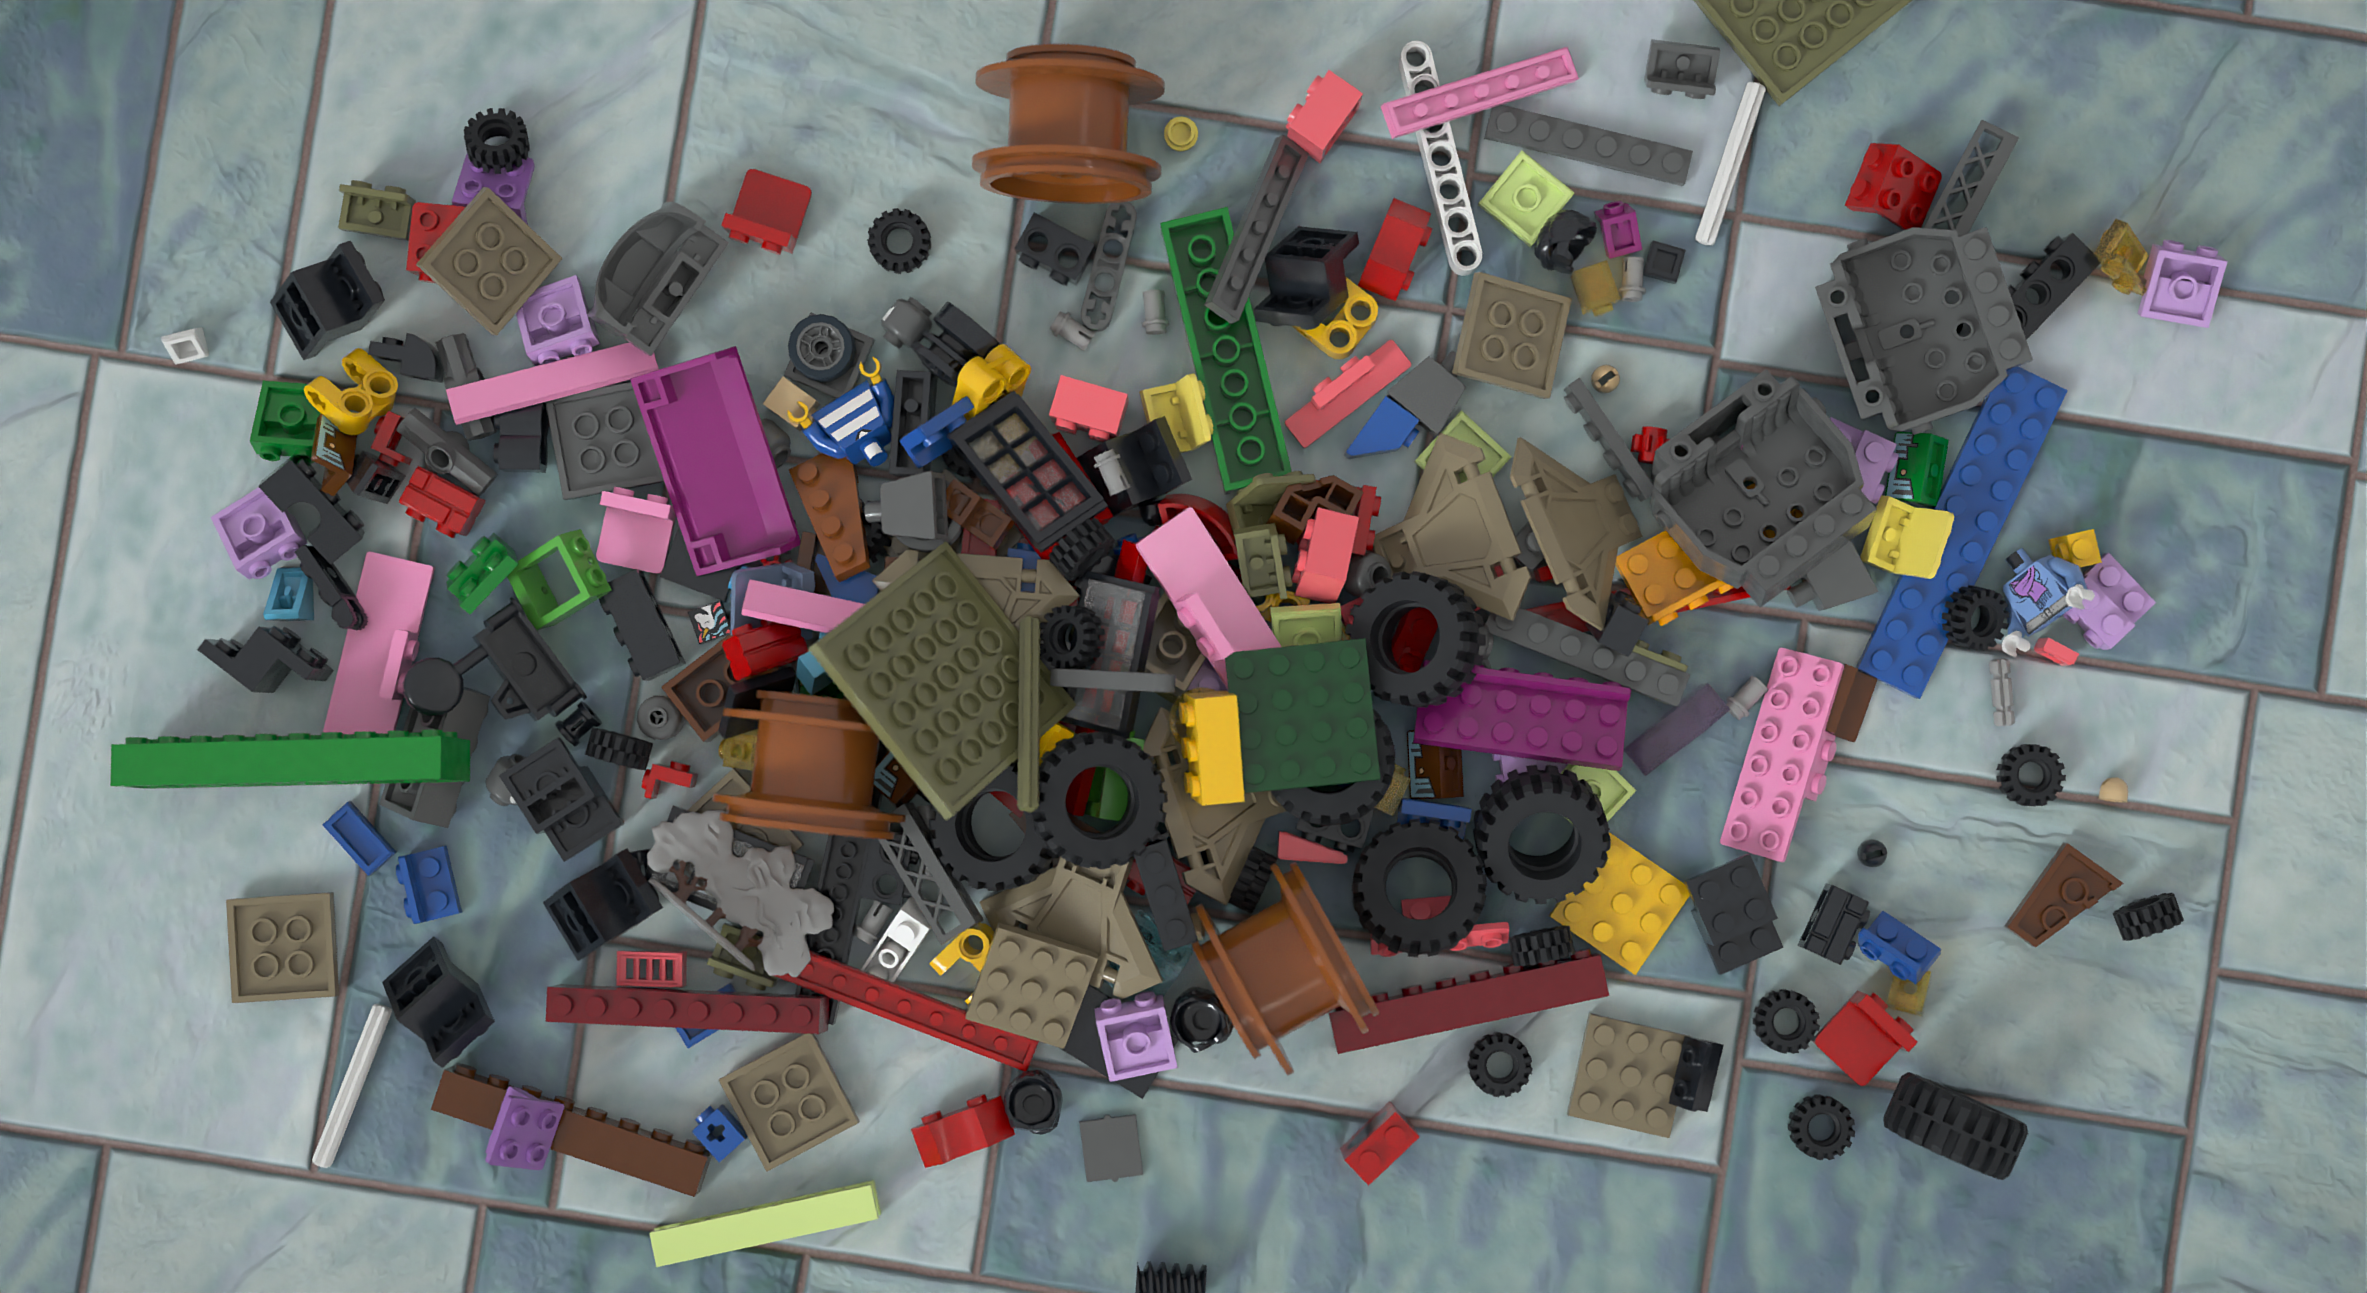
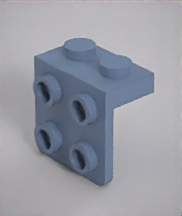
(780, 574)

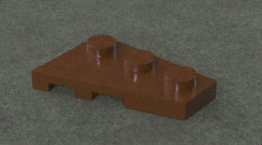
(2059, 894)

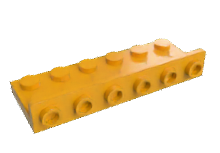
(1666, 578)

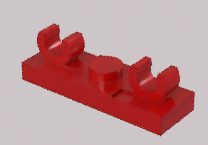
(1413, 638)

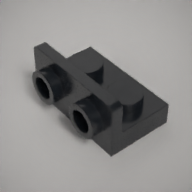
(1696, 1074)

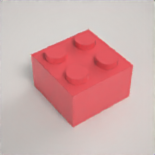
(1324, 116)
(1088, 409)
(1324, 555)

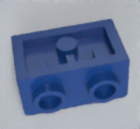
(931, 437)
(1446, 814)
(428, 885)
(1898, 947)

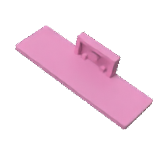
(1204, 590)
(378, 656)
(1784, 755)

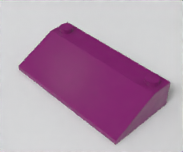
(716, 461)

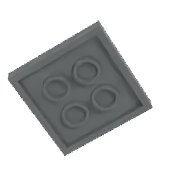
(601, 442)

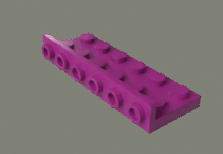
(1531, 718)

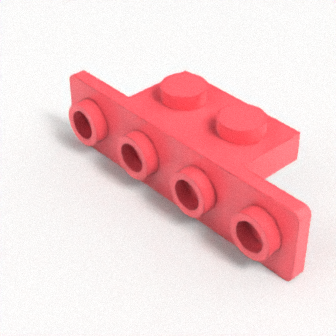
(1346, 393)
(1485, 935)

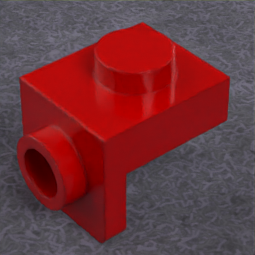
(388, 439)
(675, 773)

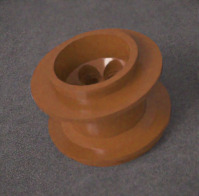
(1068, 125)
(810, 769)
(1281, 969)

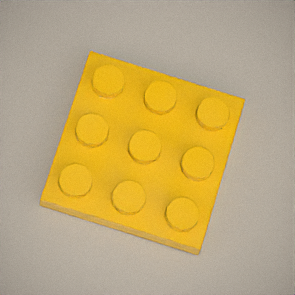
(1624, 907)

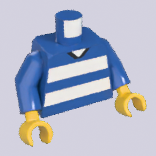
(855, 423)

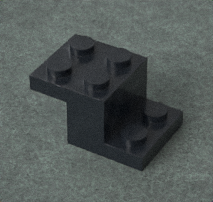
(1306, 277)
(327, 300)
(1148, 462)
(266, 659)
(561, 799)
(603, 904)
(1733, 914)
(438, 1002)

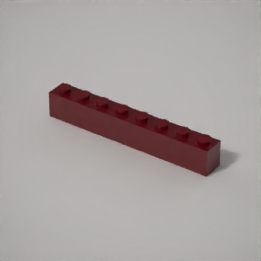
(1472, 1001)
(687, 1009)

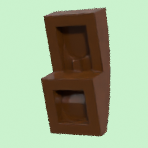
(977, 514)

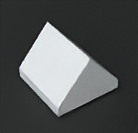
(186, 345)

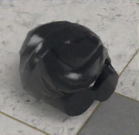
(1564, 240)
(1200, 1018)
(1034, 1102)

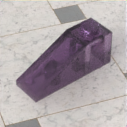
(1676, 728)

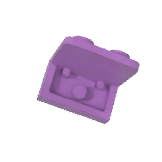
(509, 186)

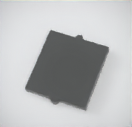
(1111, 1148)

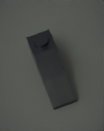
(374, 478)

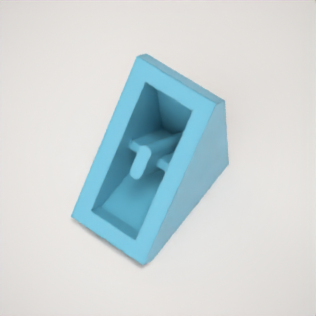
(290, 596)

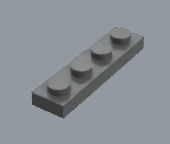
(1601, 430)

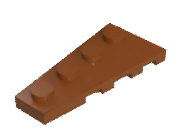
(835, 510)

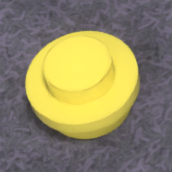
(1181, 133)

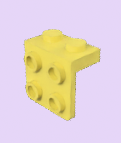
(1183, 410)
(1907, 538)

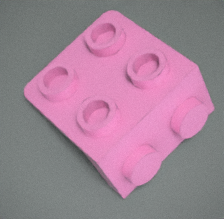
(635, 530)

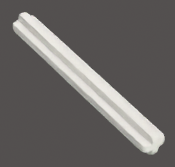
(1730, 163)
(352, 1085)

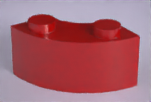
(1394, 250)
(1211, 515)
(962, 1131)

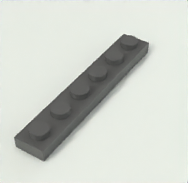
(1588, 144)
(1256, 229)
(1591, 656)

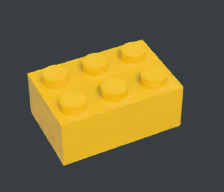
(1212, 747)

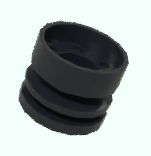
(955, 346)

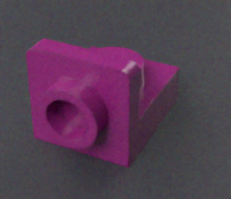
(1619, 229)

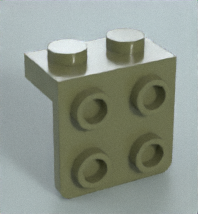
(1256, 501)

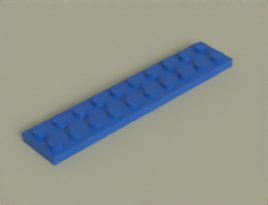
(1980, 496)

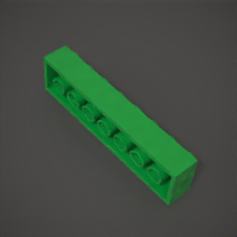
(1224, 354)

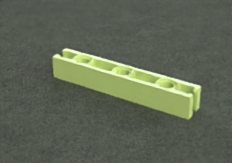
(765, 1223)

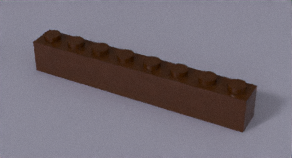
(582, 1132)

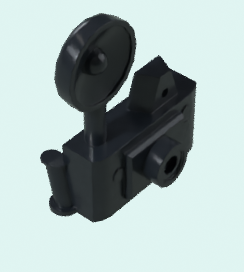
(518, 654)

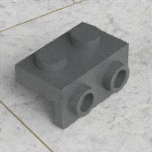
(1681, 68)

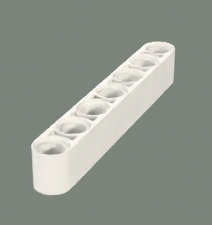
(1440, 175)

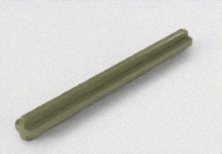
(1029, 714)

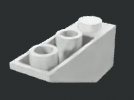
(899, 942)

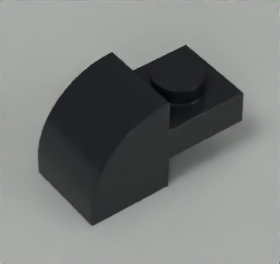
(417, 357)

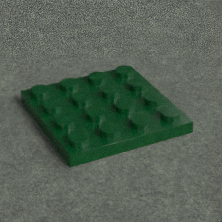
(1304, 715)

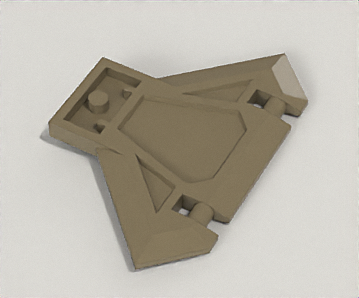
(1575, 527)
(1459, 531)
(1003, 582)
(1221, 830)
(1087, 912)

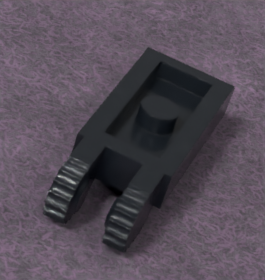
(333, 589)

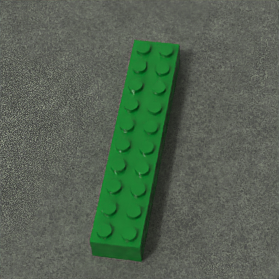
(290, 760)

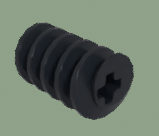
(1170, 1282)

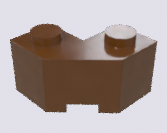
(1302, 501)

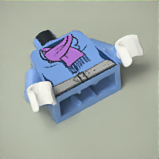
(2039, 596)

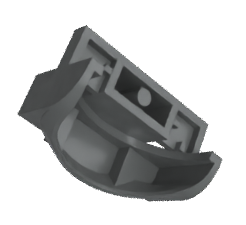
(653, 276)

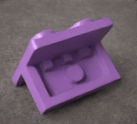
(523, 1131)

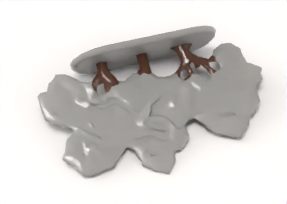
(747, 890)

